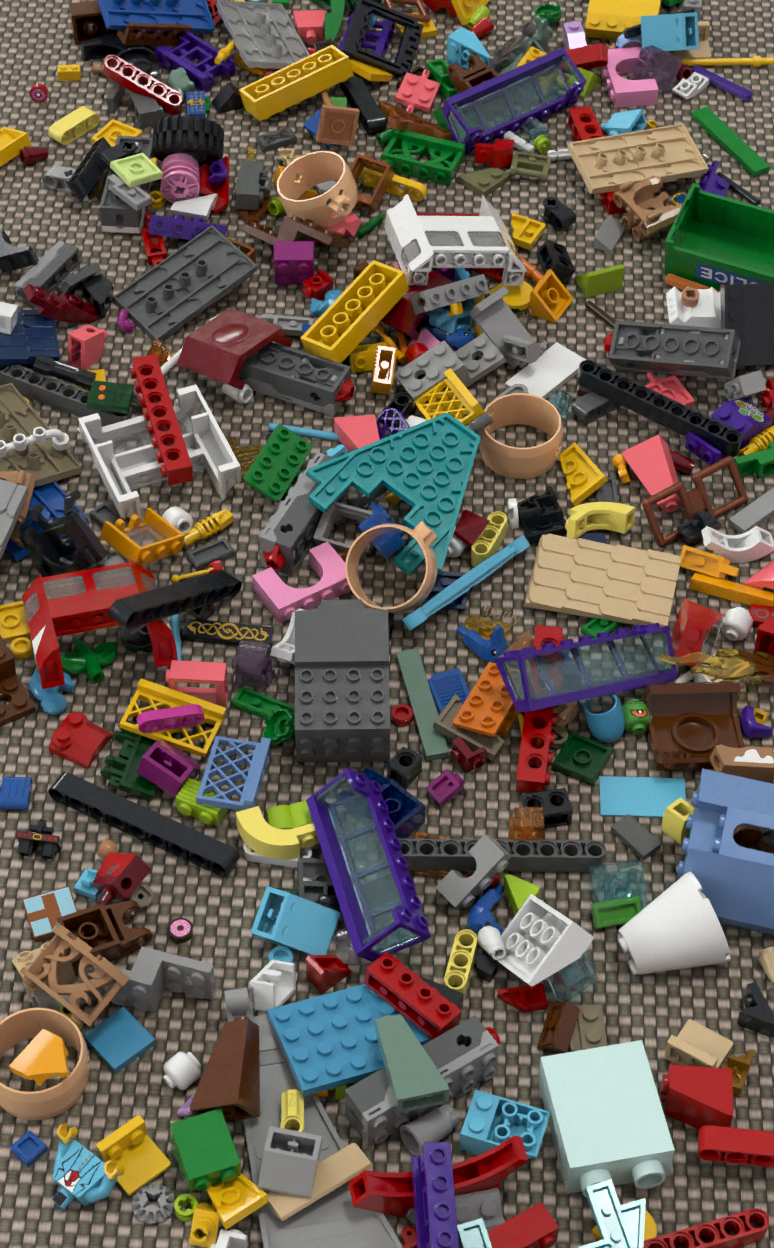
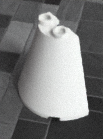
(675, 931)

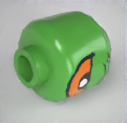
(636, 716)

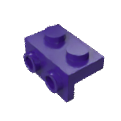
(702, 449)

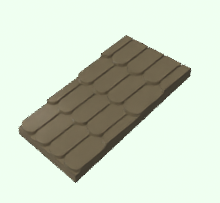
(40, 460)

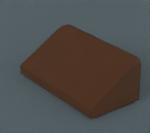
(558, 1027)

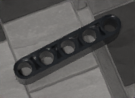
(360, 98)
(89, 170)

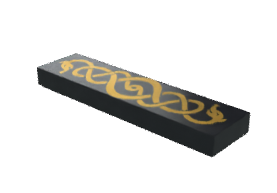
(225, 632)

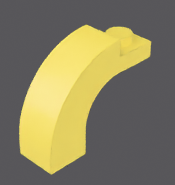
(599, 515)
(675, 820)
(272, 841)

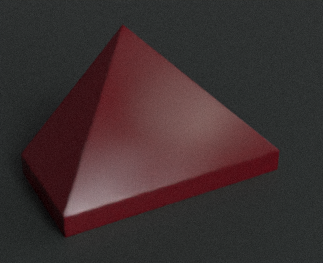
(470, 527)

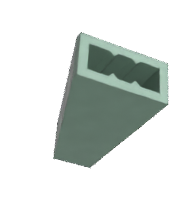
(409, 1069)

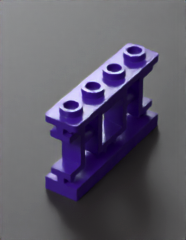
(191, 48)
(434, 1197)

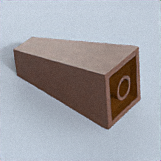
(232, 1073)

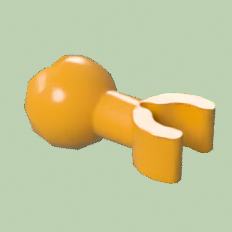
(620, 463)

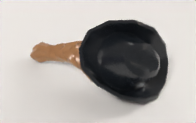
(139, 57)

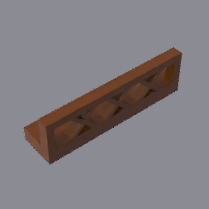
(156, 38)

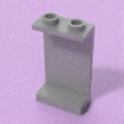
(497, 319)

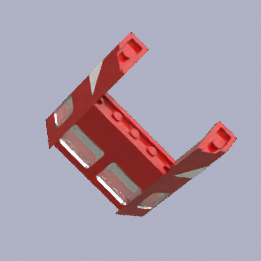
(81, 604)

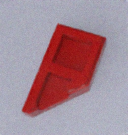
(525, 998)

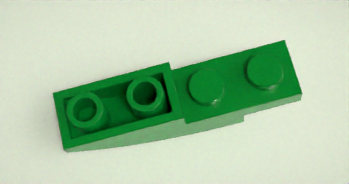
(759, 462)

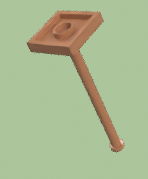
(336, 123)

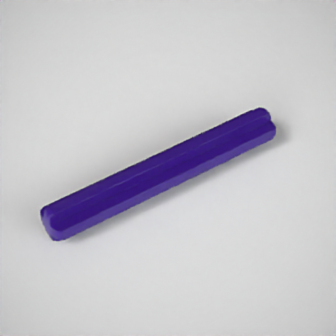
(724, 84)

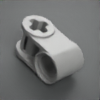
(57, 178)

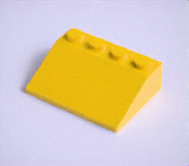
(610, 17)

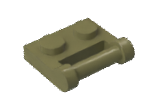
(530, 165)

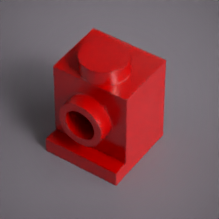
(317, 285)

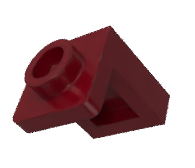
(465, 757)

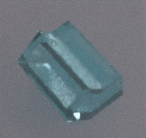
(535, 128)
(561, 401)

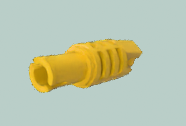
(759, 442)
(208, 527)

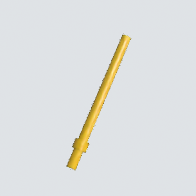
(224, 53)
(756, 61)

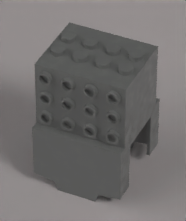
(342, 683)

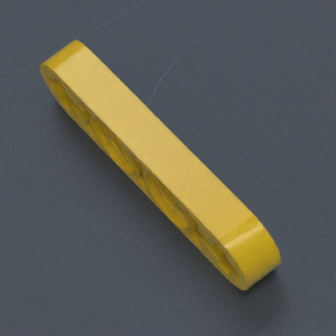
(414, 189)

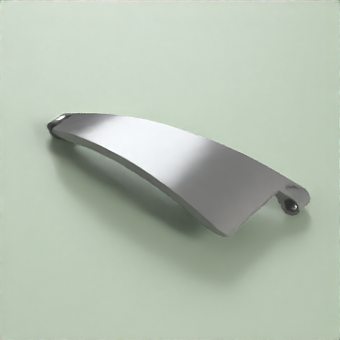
(331, 1219)

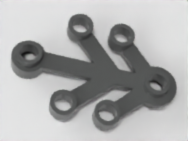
(513, 45)

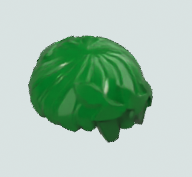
(549, 12)
(280, 726)

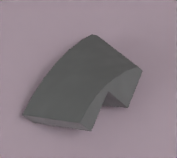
(314, 880)

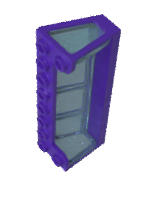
(512, 98)
(587, 667)
(367, 866)

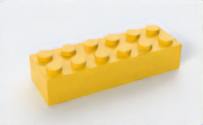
(296, 82)
(355, 312)

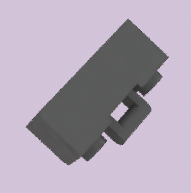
(252, 185)

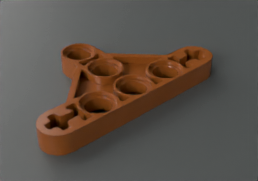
(404, 120)

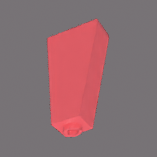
(655, 469)

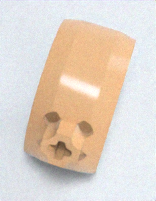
(316, 169)
(515, 461)
(423, 535)
(56, 1099)

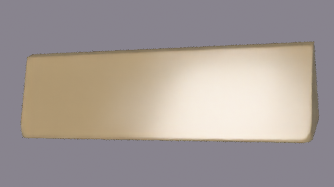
(330, 1175)

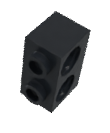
(555, 257)
(555, 804)

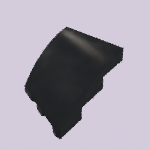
(541, 516)

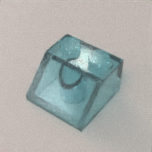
(619, 881)

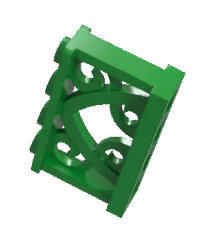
(438, 149)

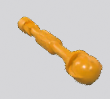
(378, 329)

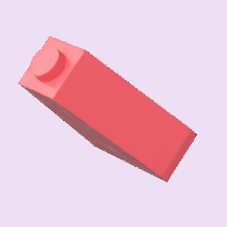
(356, 431)

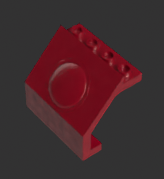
(402, 314)
(226, 342)

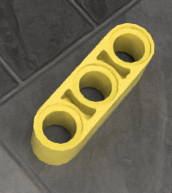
(74, 125)
(490, 538)
(461, 956)

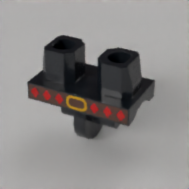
(692, 529)
(49, 843)

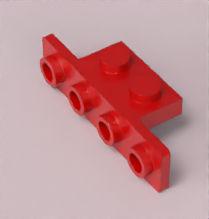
(222, 190)

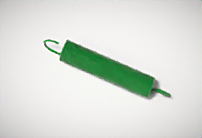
(369, 225)

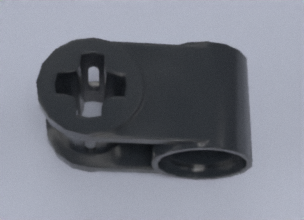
(118, 152)
(557, 214)
(402, 402)

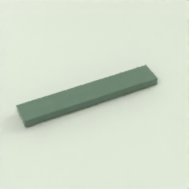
(422, 704)

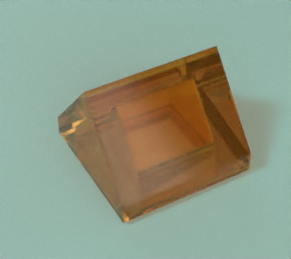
(162, 352)

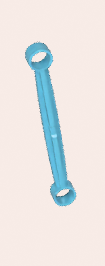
(465, 582)

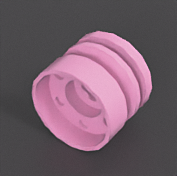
(180, 177)

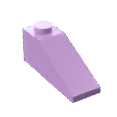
(573, 36)

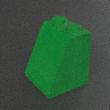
(204, 1150)

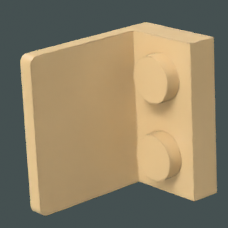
(697, 1046)

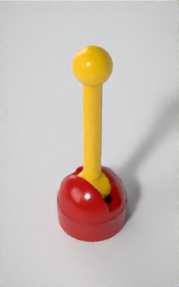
(214, 566)

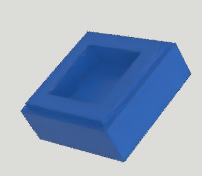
(29, 1148)

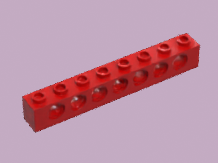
(584, 127)
(162, 420)
(528, 778)

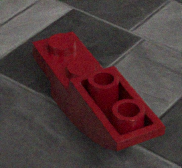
(61, 308)

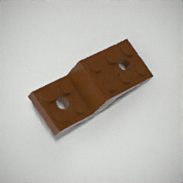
(297, 230)
(12, 689)

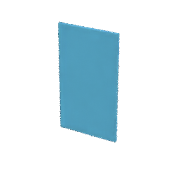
(638, 795)

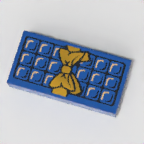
(196, 103)

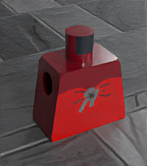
(119, 877)

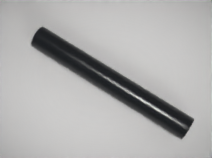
(739, 190)

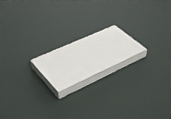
(549, 372)

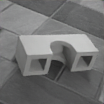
(489, 859)

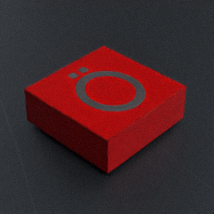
(760, 613)

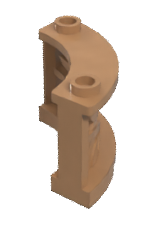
(46, 968)

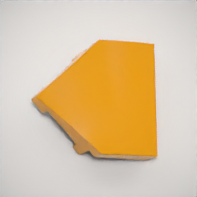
(42, 1058)

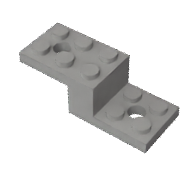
(442, 358)
(161, 970)

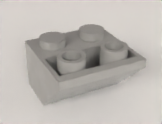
(290, 1162)

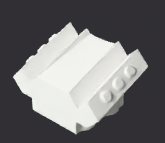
(704, 314)

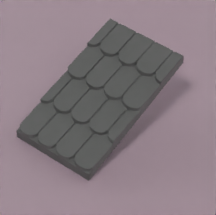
(185, 284)

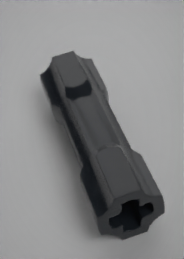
(63, 371)

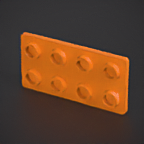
(488, 706)

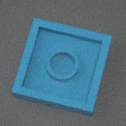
(119, 1040)

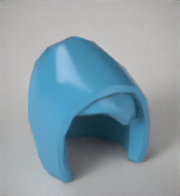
(608, 725)

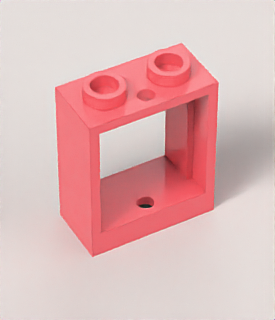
(200, 672)

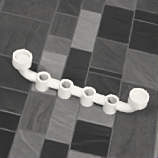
(40, 436)

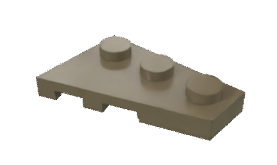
(474, 740)

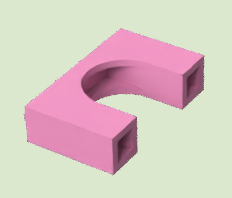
(624, 91)
(284, 600)

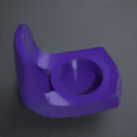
(219, 173)
(751, 727)

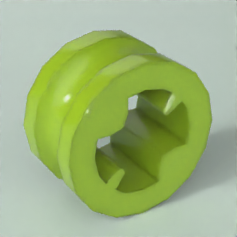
(542, 144)
(184, 1200)

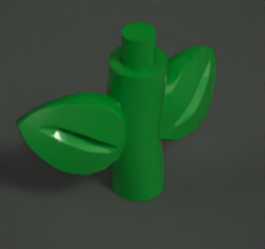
(89, 660)

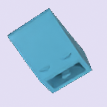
(670, 31)
(463, 44)
(295, 922)
(496, 1119)

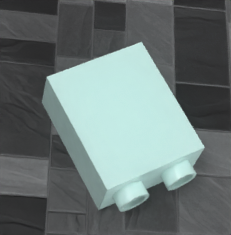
(606, 1117)

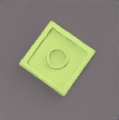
(136, 170)

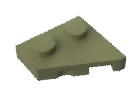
(484, 181)

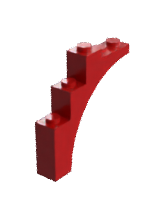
(394, 1191)

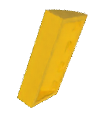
(11, 142)

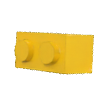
(69, 72)

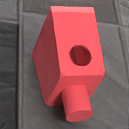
(310, 25)
(85, 346)

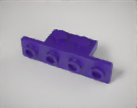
(712, 182)
(180, 228)

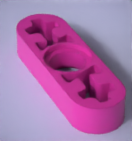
(182, 717)

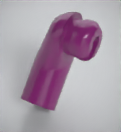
(123, 323)

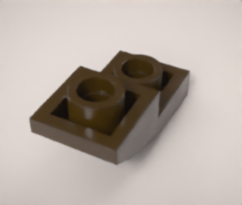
(97, 190)

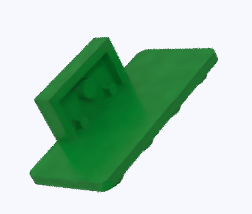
(278, 463)

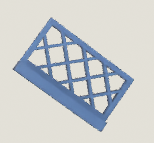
(251, 776)

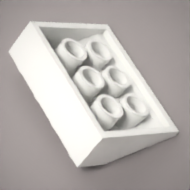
(541, 942)

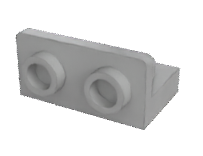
(478, 1205)

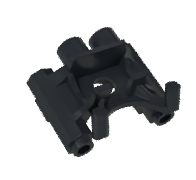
(48, 549)

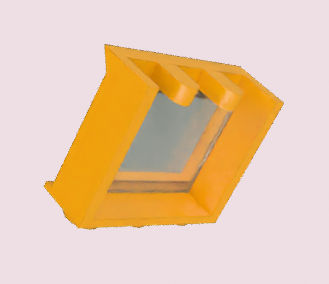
(143, 541)

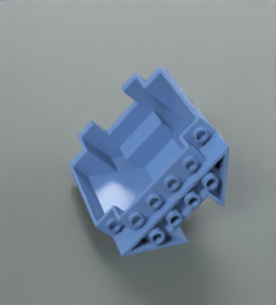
(731, 876)

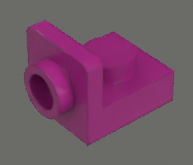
(446, 787)

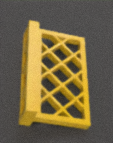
(460, 395)
(164, 697)

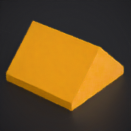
(549, 298)

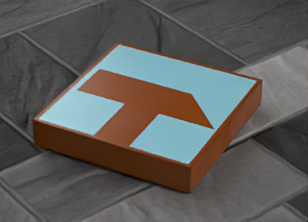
(45, 908)

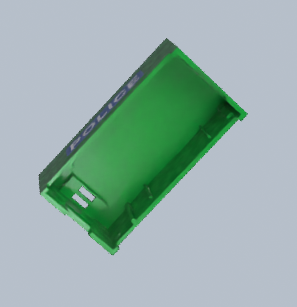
(721, 241)

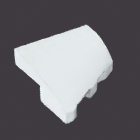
(196, 207)

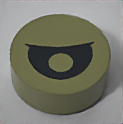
(560, 736)

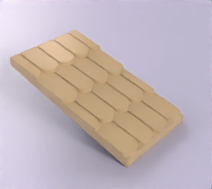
(636, 156)
(602, 581)

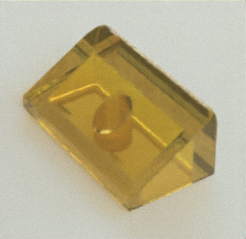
(486, 626)

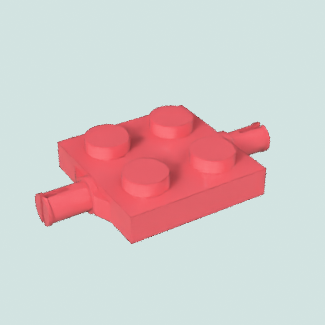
(417, 92)
(671, 388)

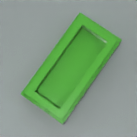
(615, 911)

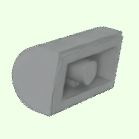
(520, 348)

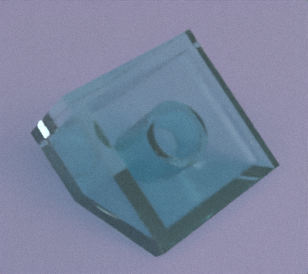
(573, 978)

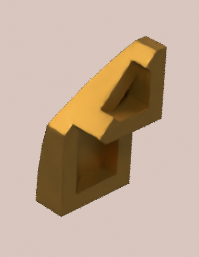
(740, 1067)

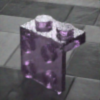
(657, 65)

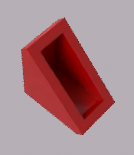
(325, 971)

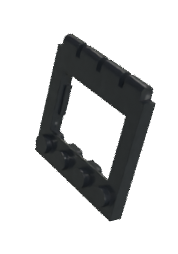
(358, 29)

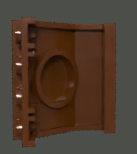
(691, 722)

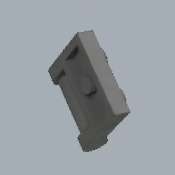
(74, 280)

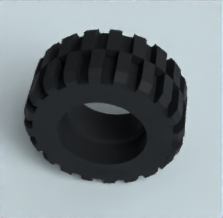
(188, 135)

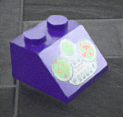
(743, 417)

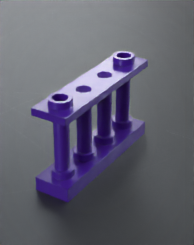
(384, 37)

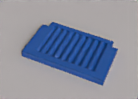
(446, 685)

